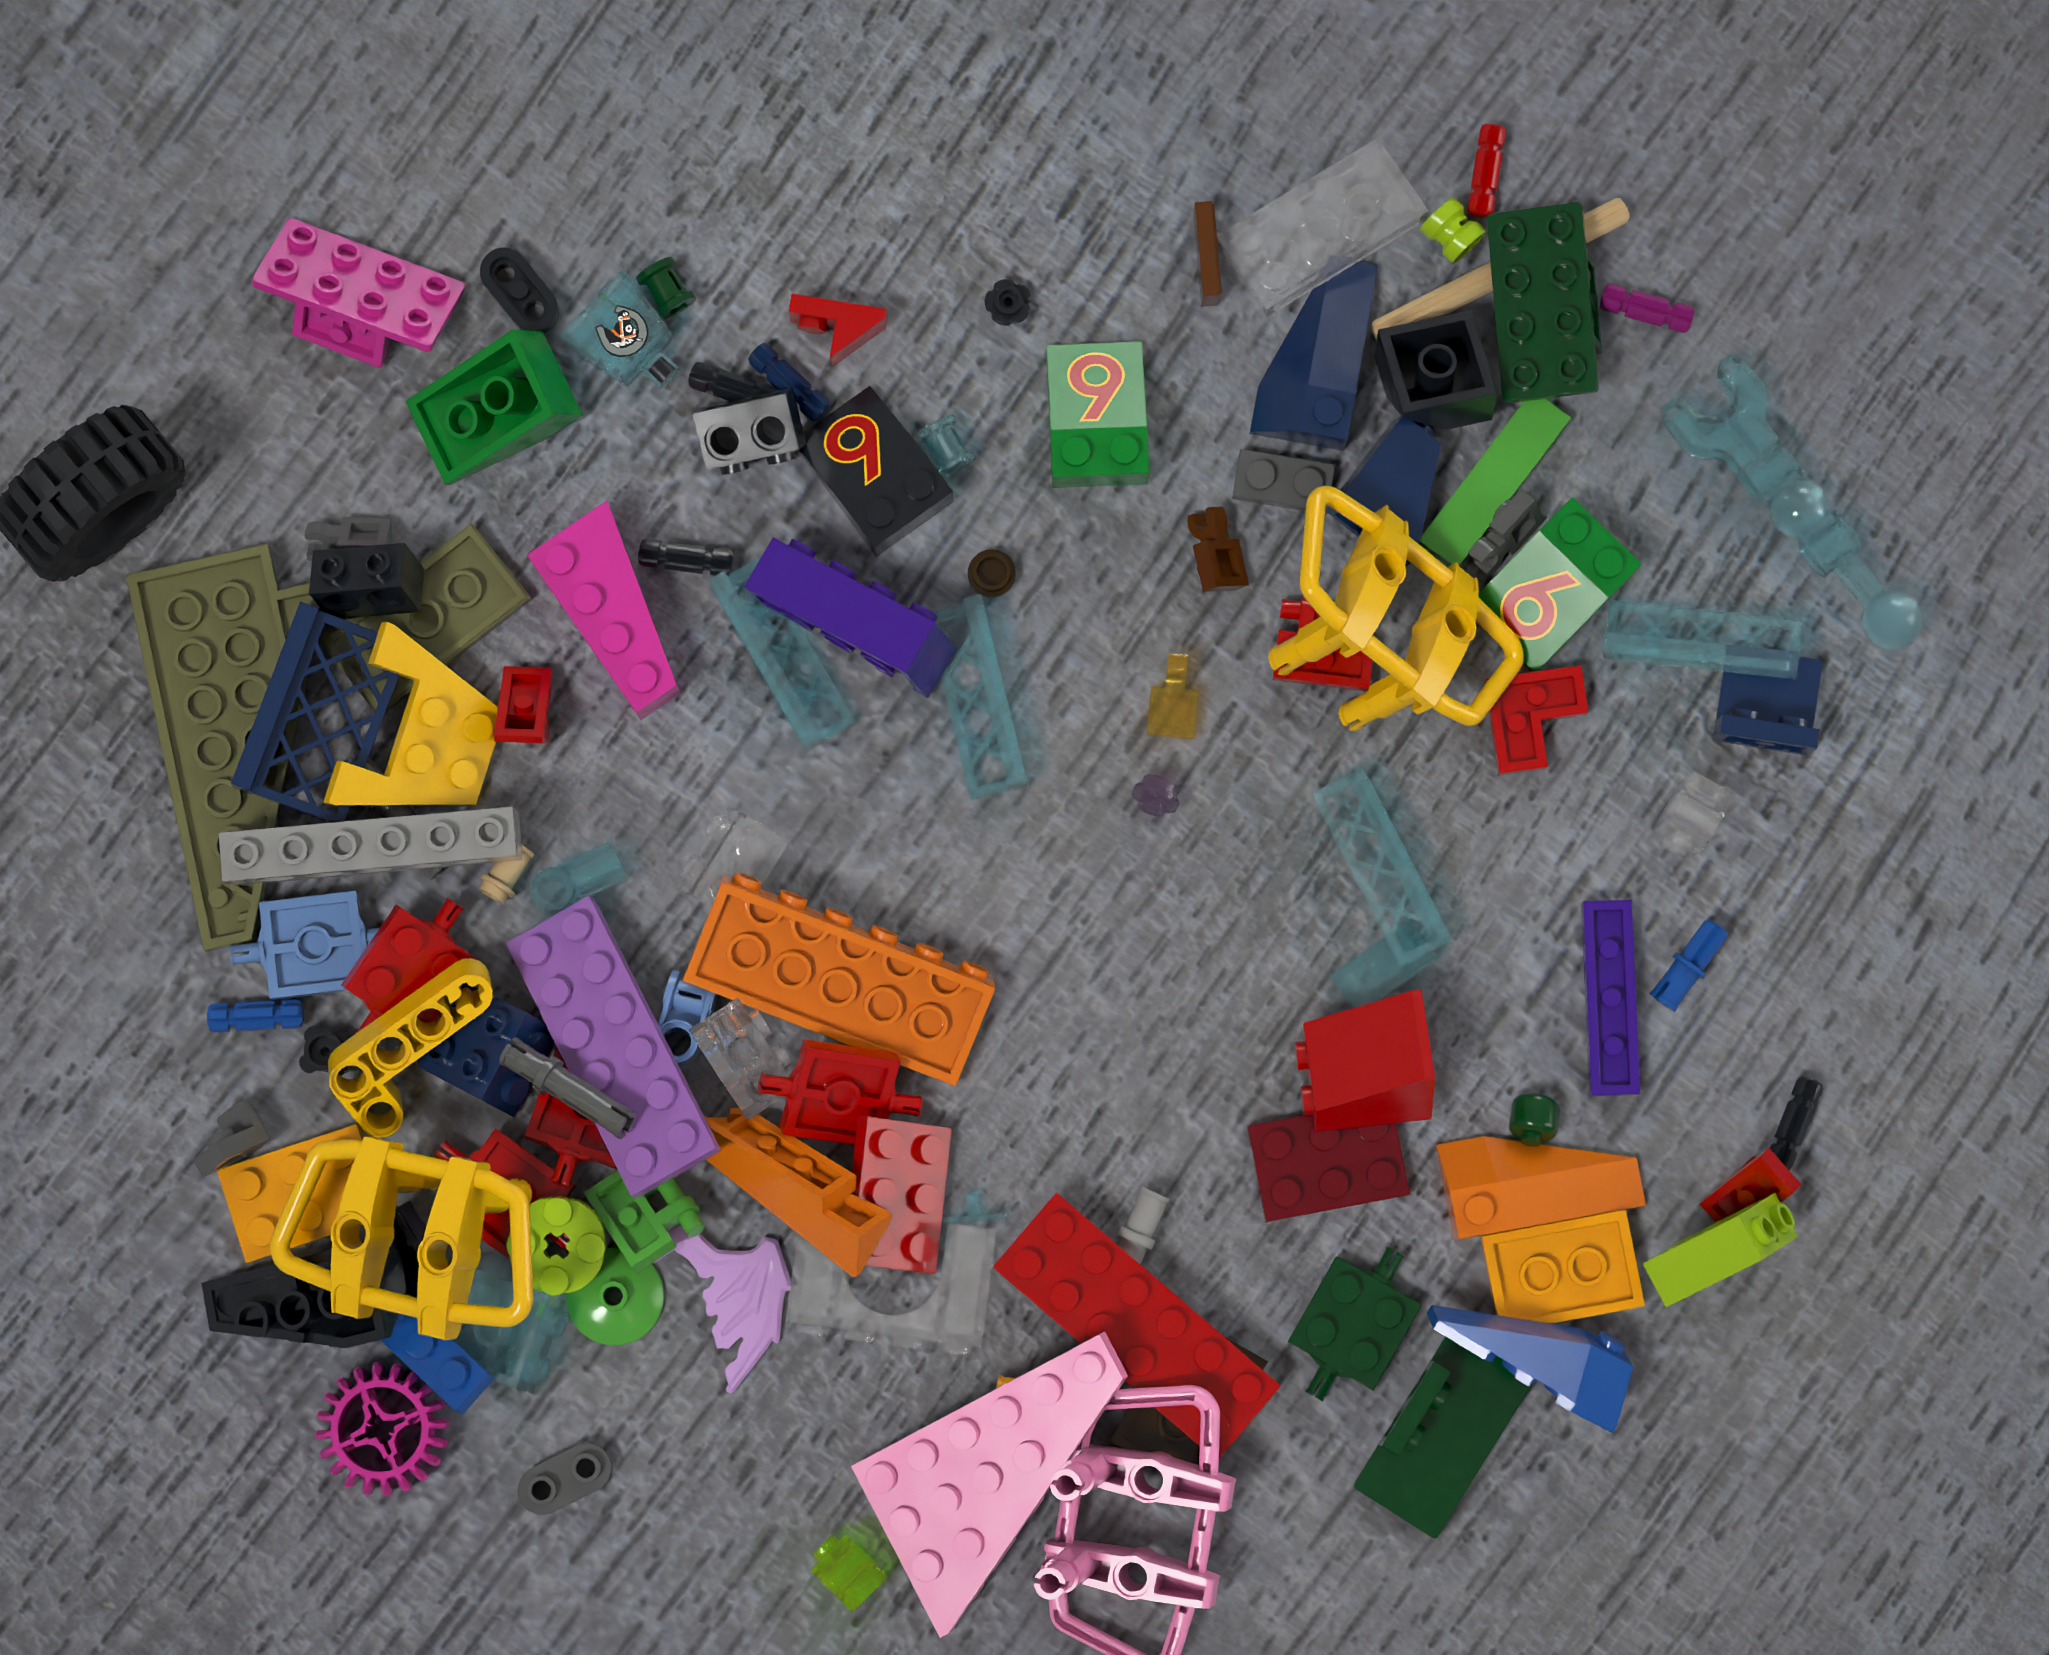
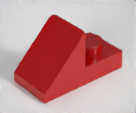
(851, 322)
(524, 705)
(1749, 1184)

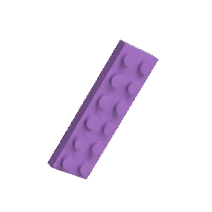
(613, 1043)

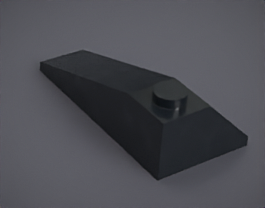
(286, 1308)

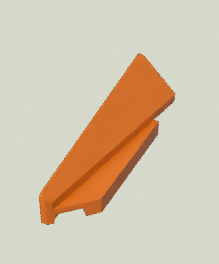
(799, 1188)

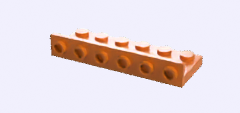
(840, 977)

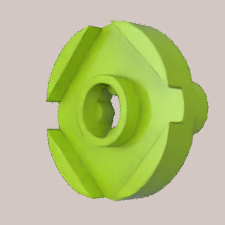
(586, 1244)

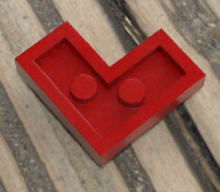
(1522, 707)

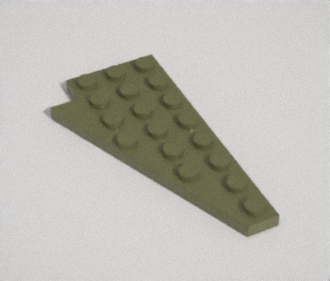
(208, 655)

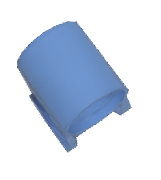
(683, 1012)

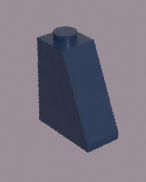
(1396, 474)

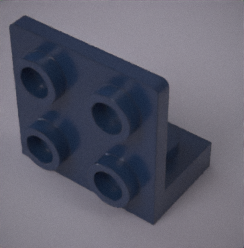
(1770, 710)

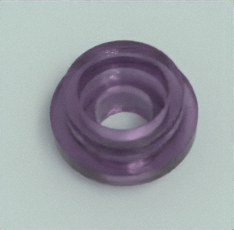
(1156, 795)

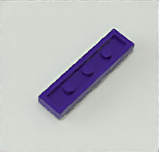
(1610, 998)

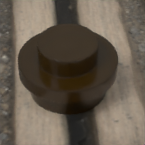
(991, 573)

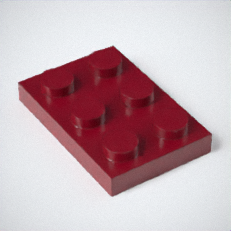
(1324, 1170)

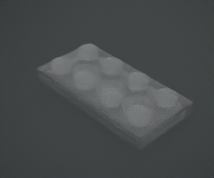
(1322, 227)

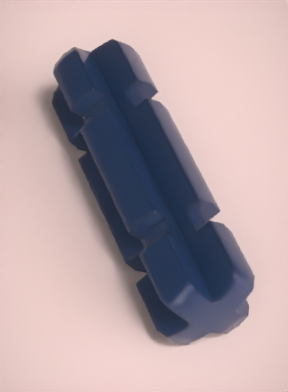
(784, 376)

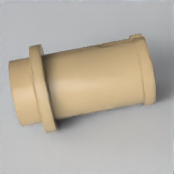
(503, 877)

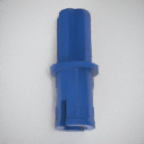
(1689, 965)

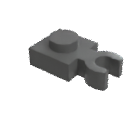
(1510, 528)

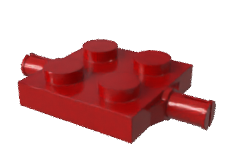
(403, 959)
(834, 1088)
(567, 1134)
(511, 1162)

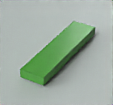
(1494, 480)

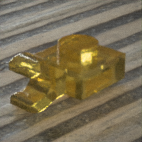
(1173, 707)

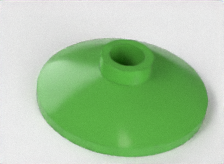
(632, 1316)

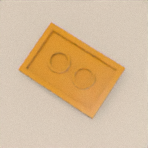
(261, 1187)
(1564, 1269)

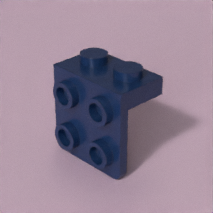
(473, 1053)

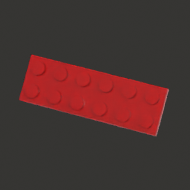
(1159, 1339)

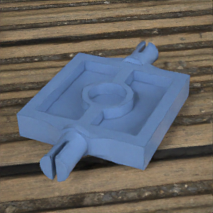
(307, 943)

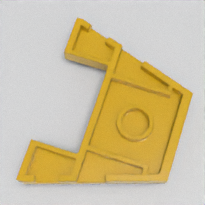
(440, 740)

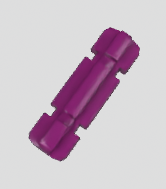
(1646, 308)

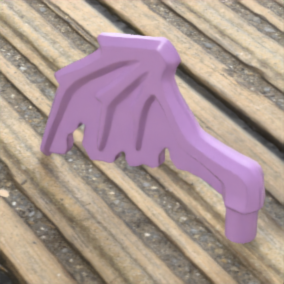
(744, 1296)

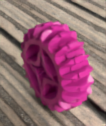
(392, 1450)

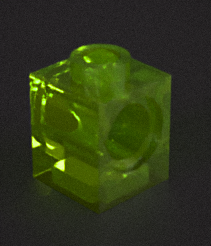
(847, 1570)

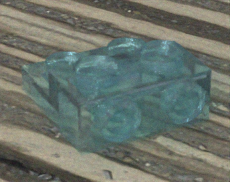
(518, 1352)

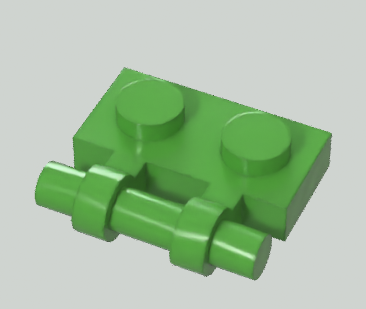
(636, 1226)

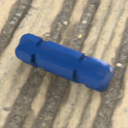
(255, 1016)

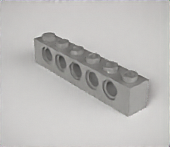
(370, 846)

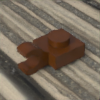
(1217, 556)

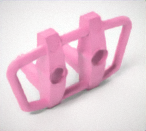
(1106, 1565)

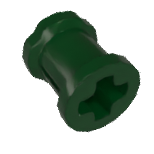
(666, 288)

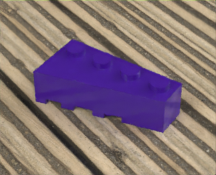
(852, 613)

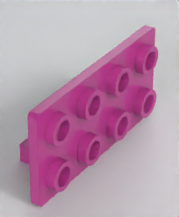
(355, 294)

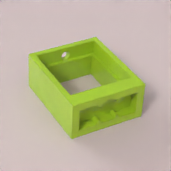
(1721, 1249)

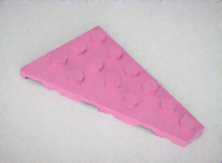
(975, 1477)

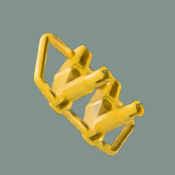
(1361, 602)
(456, 1219)

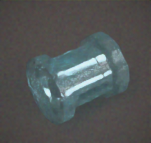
(946, 446)

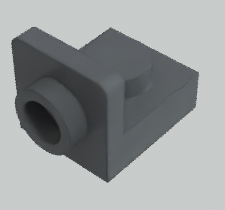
(239, 1138)

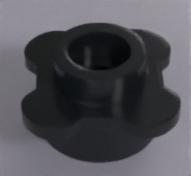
(315, 1041)

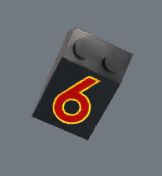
(875, 471)

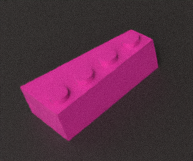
(602, 597)

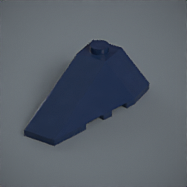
(1316, 371)

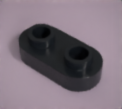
(520, 292)

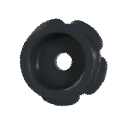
(1005, 314)

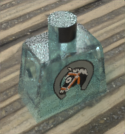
(622, 335)

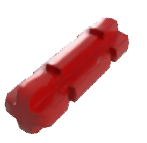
(1486, 170)

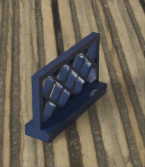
(280, 700)

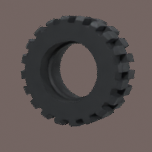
(90, 493)

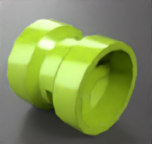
(1453, 230)

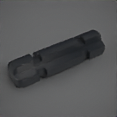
(724, 383)
(684, 557)
(1796, 1119)

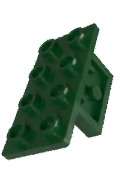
(1544, 303)
(1441, 1437)

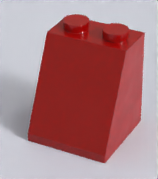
(1368, 1065)

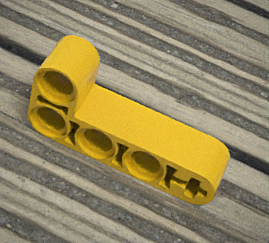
(417, 1037)

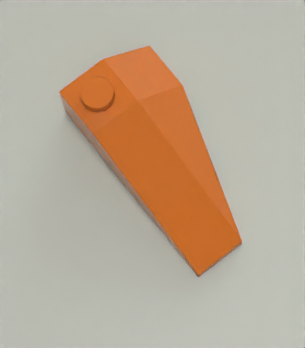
(1512, 1186)

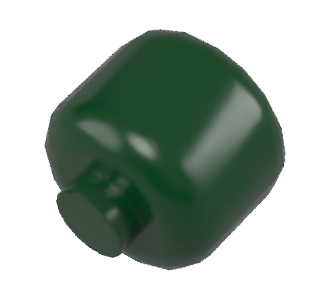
(1534, 1118)

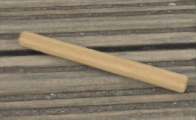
(1479, 281)

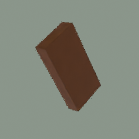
(1207, 253)

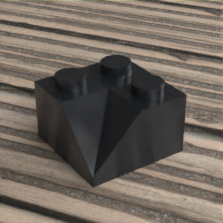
(1437, 371)

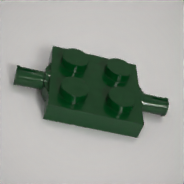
(1354, 1323)

